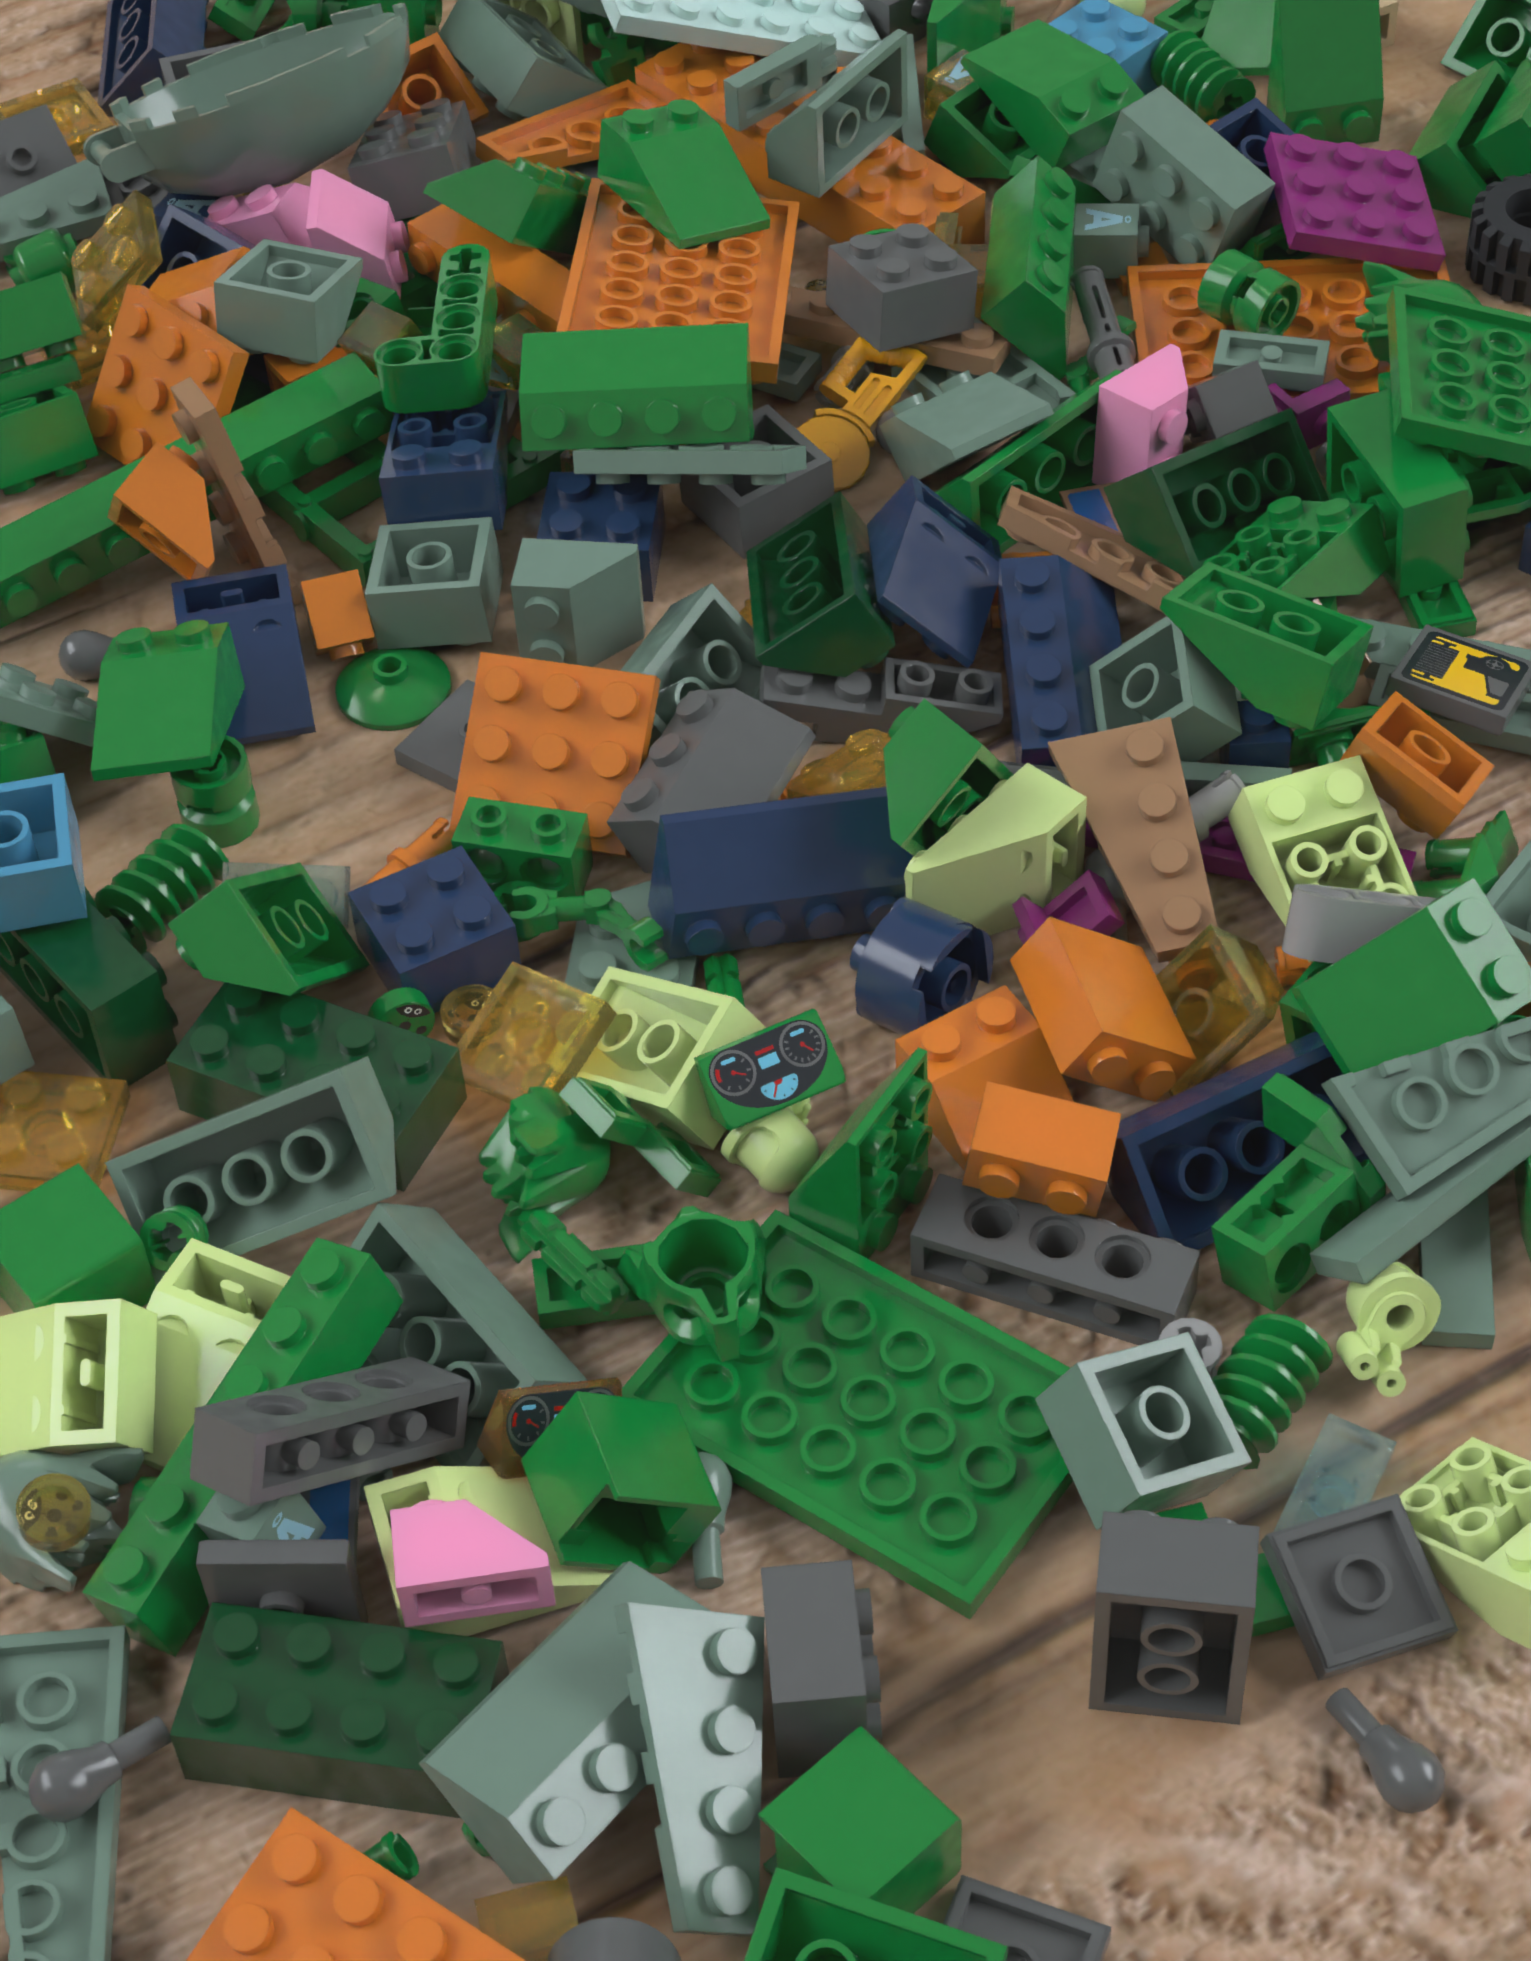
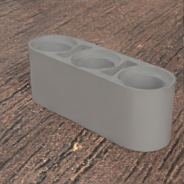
(1334, 921)

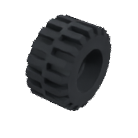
(1501, 239)

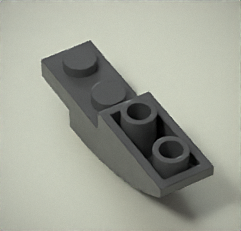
(875, 700)

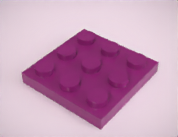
(1353, 202)

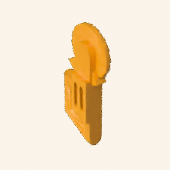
(847, 432)

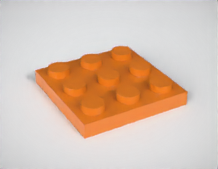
(147, 355)
(556, 738)

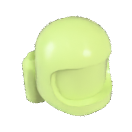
(775, 1148)
(1390, 1316)

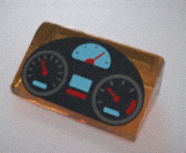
(524, 1414)

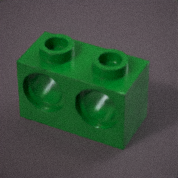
(526, 844)
(1274, 1228)

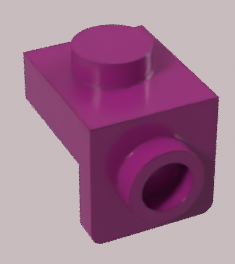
(1312, 408)
(1083, 903)

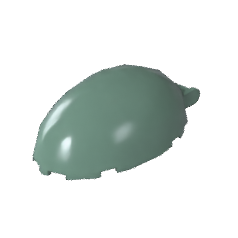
(259, 107)

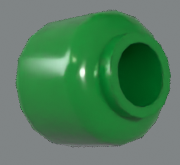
(43, 256)

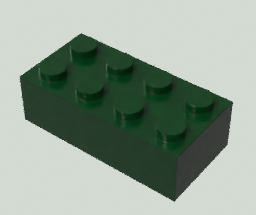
(95, 992)
(267, 1041)
(327, 1705)

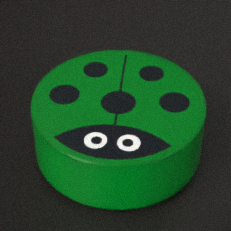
(405, 1009)

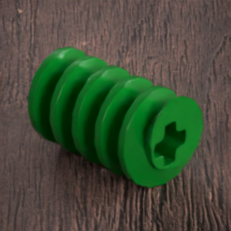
(1199, 76)
(162, 883)
(1270, 1378)

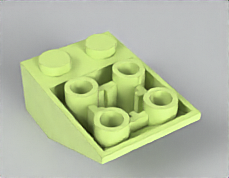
(1317, 831)
(1012, 845)
(204, 1320)
(78, 1377)
(503, 1499)
(1477, 1532)

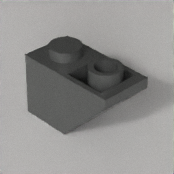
(1228, 402)

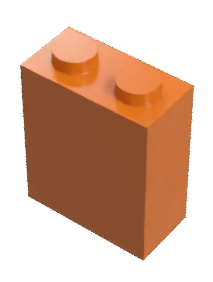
(1102, 1010)

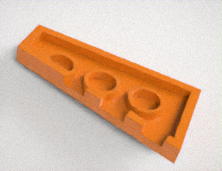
(566, 132)

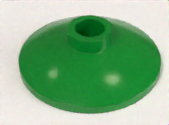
(392, 688)

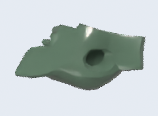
(100, 1474)

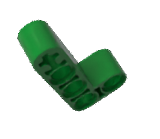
(454, 361)

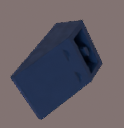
(448, 464)
(934, 570)
(266, 643)

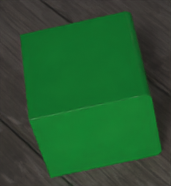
(70, 1247)
(620, 1483)
(866, 1827)

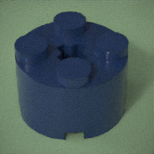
(918, 966)

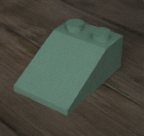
(958, 422)

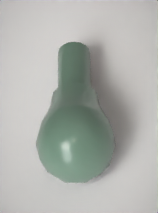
(707, 1548)

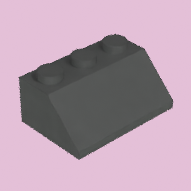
(710, 756)

